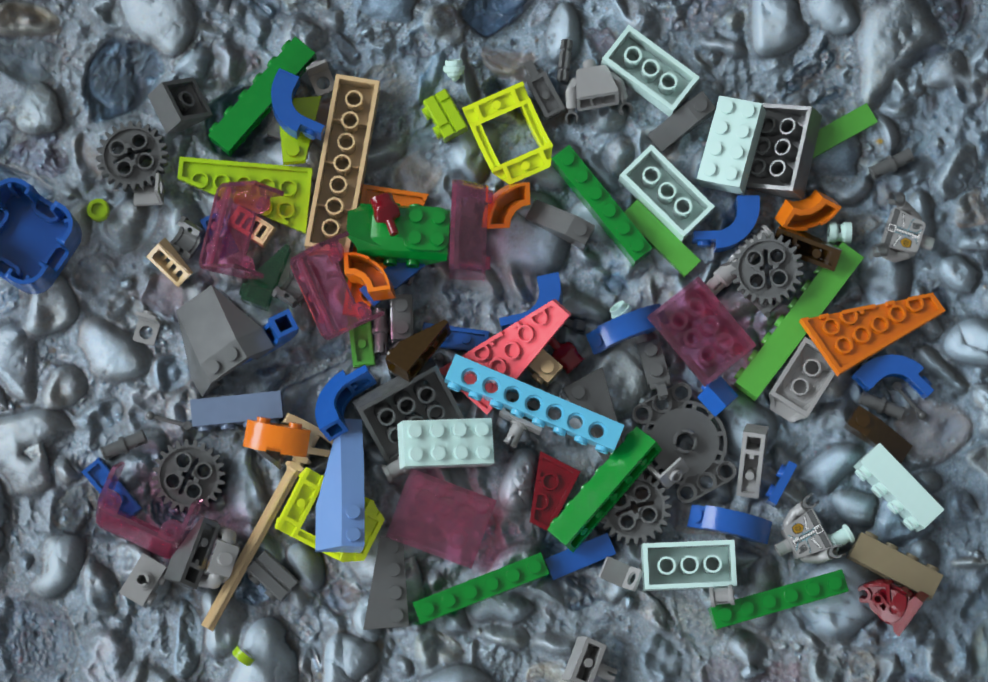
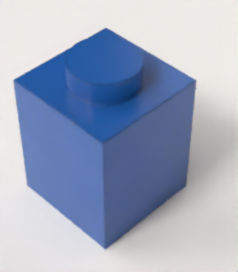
(717, 396)

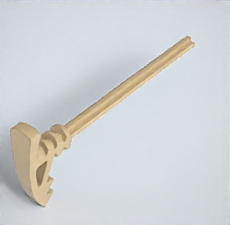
(263, 525)

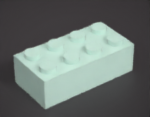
(650, 71)
(731, 145)
(666, 193)
(445, 443)
(898, 488)
(688, 565)

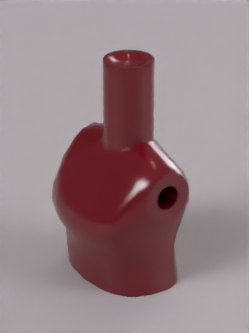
(386, 211)
(565, 354)

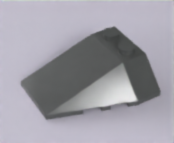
(218, 338)

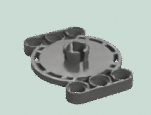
(678, 421)

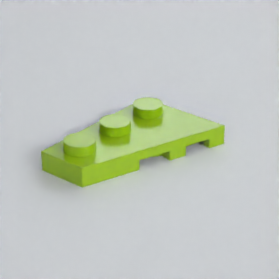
(296, 150)

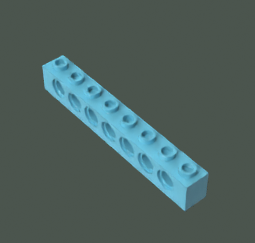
(462, 366)

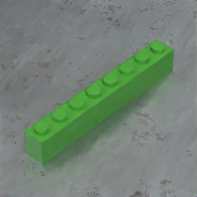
(789, 332)

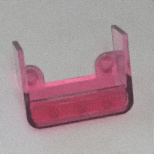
(232, 226)
(469, 230)
(327, 289)
(159, 541)

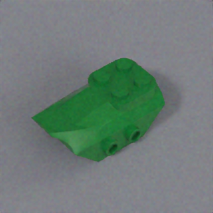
(420, 240)

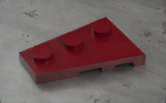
(551, 490)

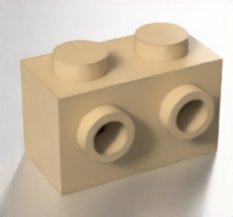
(544, 368)

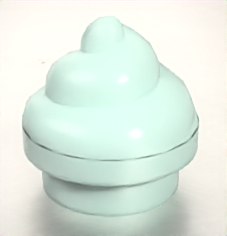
(454, 68)
(619, 309)

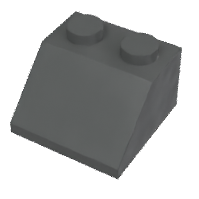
(179, 104)

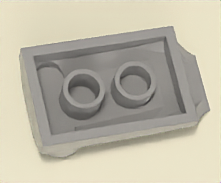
(801, 383)

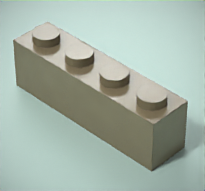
(893, 565)

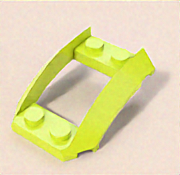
(499, 104)
(300, 504)

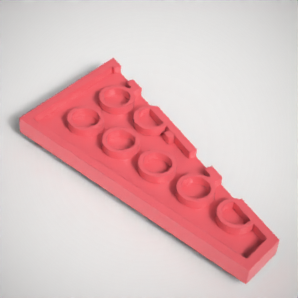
(515, 346)

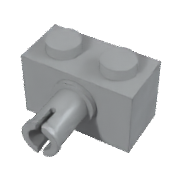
(518, 424)
(144, 581)
(586, 662)

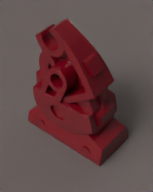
(892, 603)

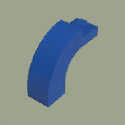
(292, 122)
(746, 216)
(549, 289)
(280, 329)
(621, 329)
(893, 366)
(336, 396)
(730, 522)

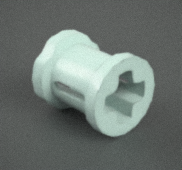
(841, 536)

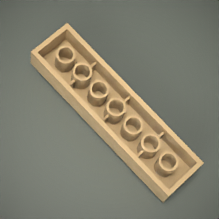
(343, 158)

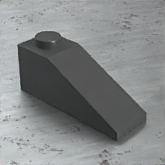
(682, 121)
(561, 223)
(192, 555)

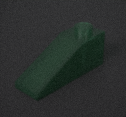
(258, 291)

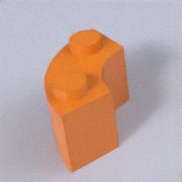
(506, 203)
(807, 213)
(369, 273)
(281, 438)

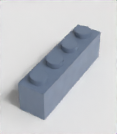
(235, 410)

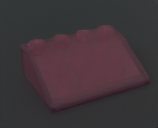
(701, 331)
(441, 518)

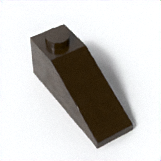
(811, 248)
(413, 352)
(875, 431)

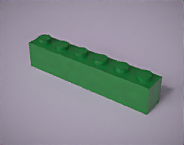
(256, 102)
(601, 205)
(604, 489)
(480, 588)
(778, 599)

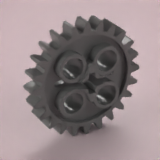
(126, 138)
(746, 272)
(169, 466)
(641, 528)

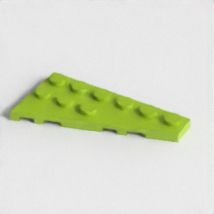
(296, 182)

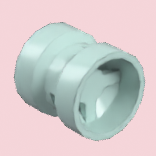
(839, 232)

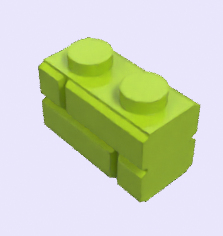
(444, 115)

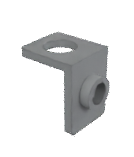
(318, 70)
(151, 195)
(147, 319)
(671, 474)
(620, 574)

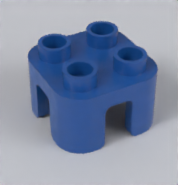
(34, 237)

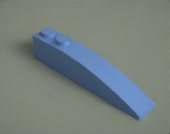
(341, 496)

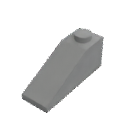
(752, 460)

